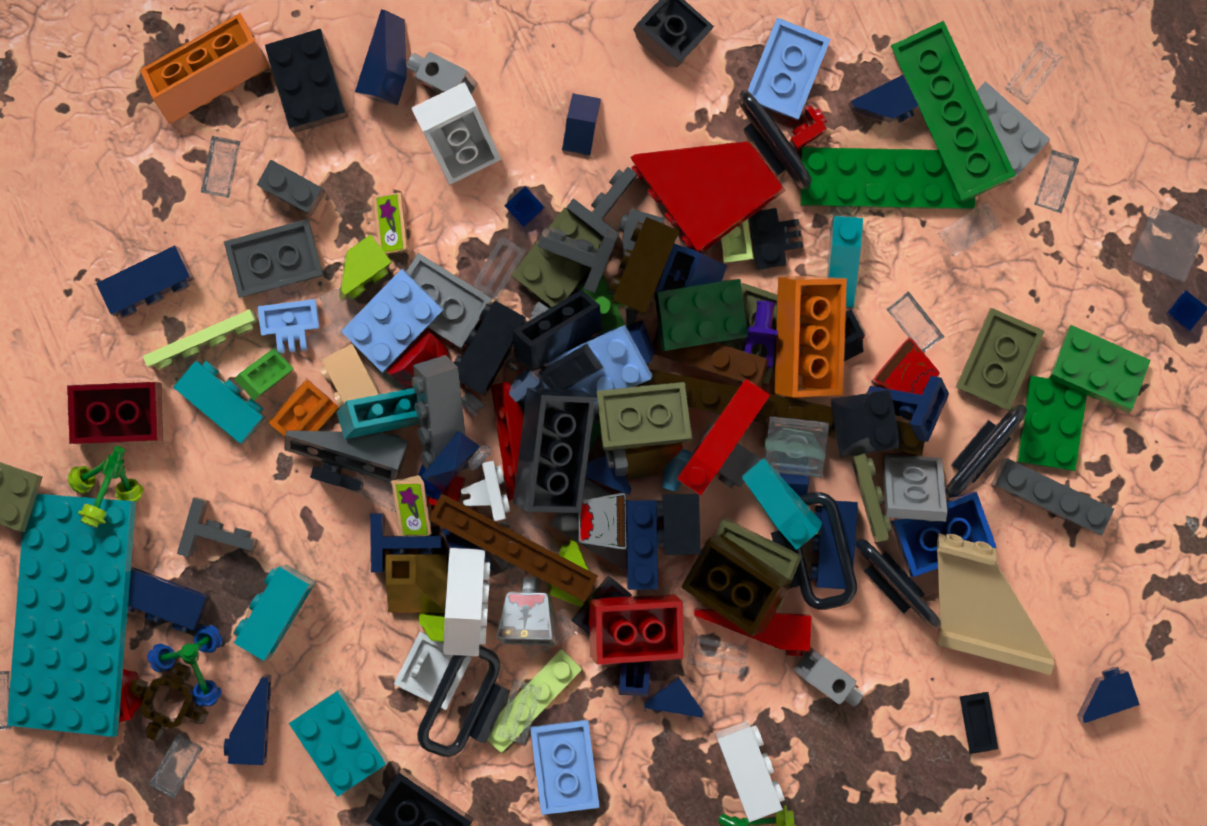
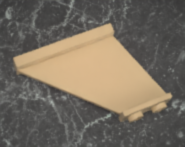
(982, 610)

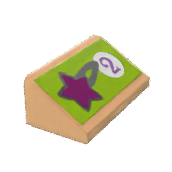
(391, 223)
(411, 506)

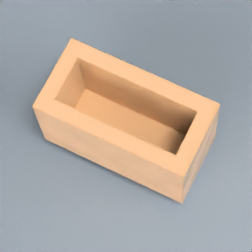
(348, 375)

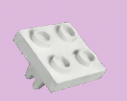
(488, 491)
(425, 669)

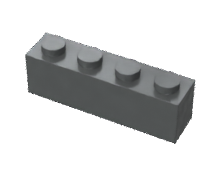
(437, 406)
(1052, 496)

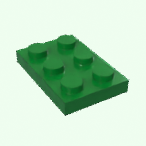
(1099, 369)
(1052, 424)

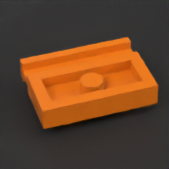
(304, 410)

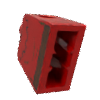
(906, 370)

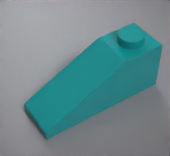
(845, 252)
(782, 504)

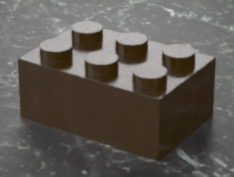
(643, 265)
(736, 584)

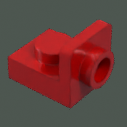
(805, 134)
(452, 491)

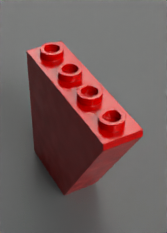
(708, 188)

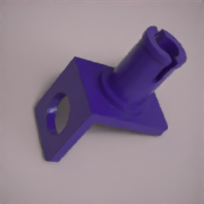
(762, 330)

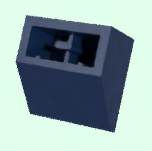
(689, 268)

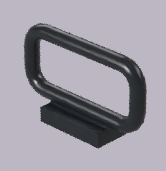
(772, 142)
(983, 450)
(801, 576)
(896, 583)
(481, 714)

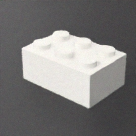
(456, 133)
(466, 602)
(750, 770)

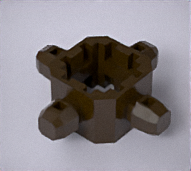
(156, 728)

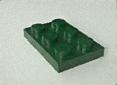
(700, 314)

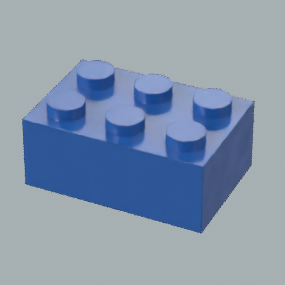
(919, 537)

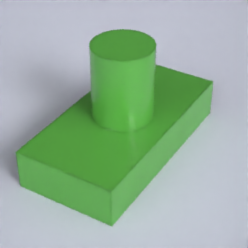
(610, 313)
(264, 374)

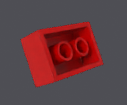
(636, 628)

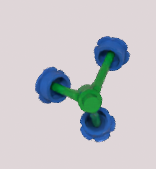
(205, 640)

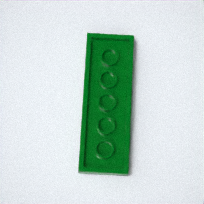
(953, 111)
(879, 179)

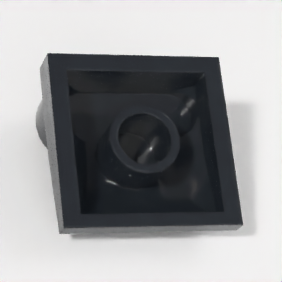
(672, 31)
(865, 423)

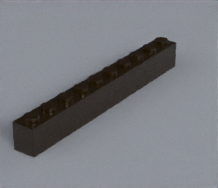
(714, 398)

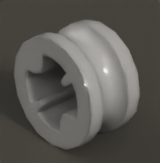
(471, 403)

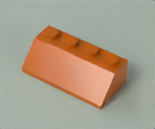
(204, 68)
(810, 336)

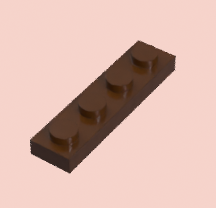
(717, 360)

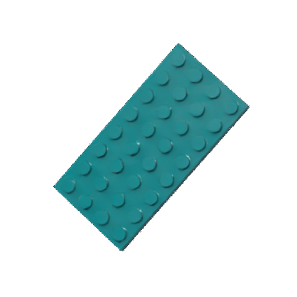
(71, 617)

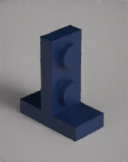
(920, 409)
(396, 544)

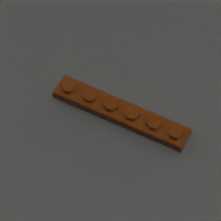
(513, 547)

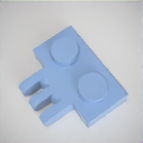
(289, 322)

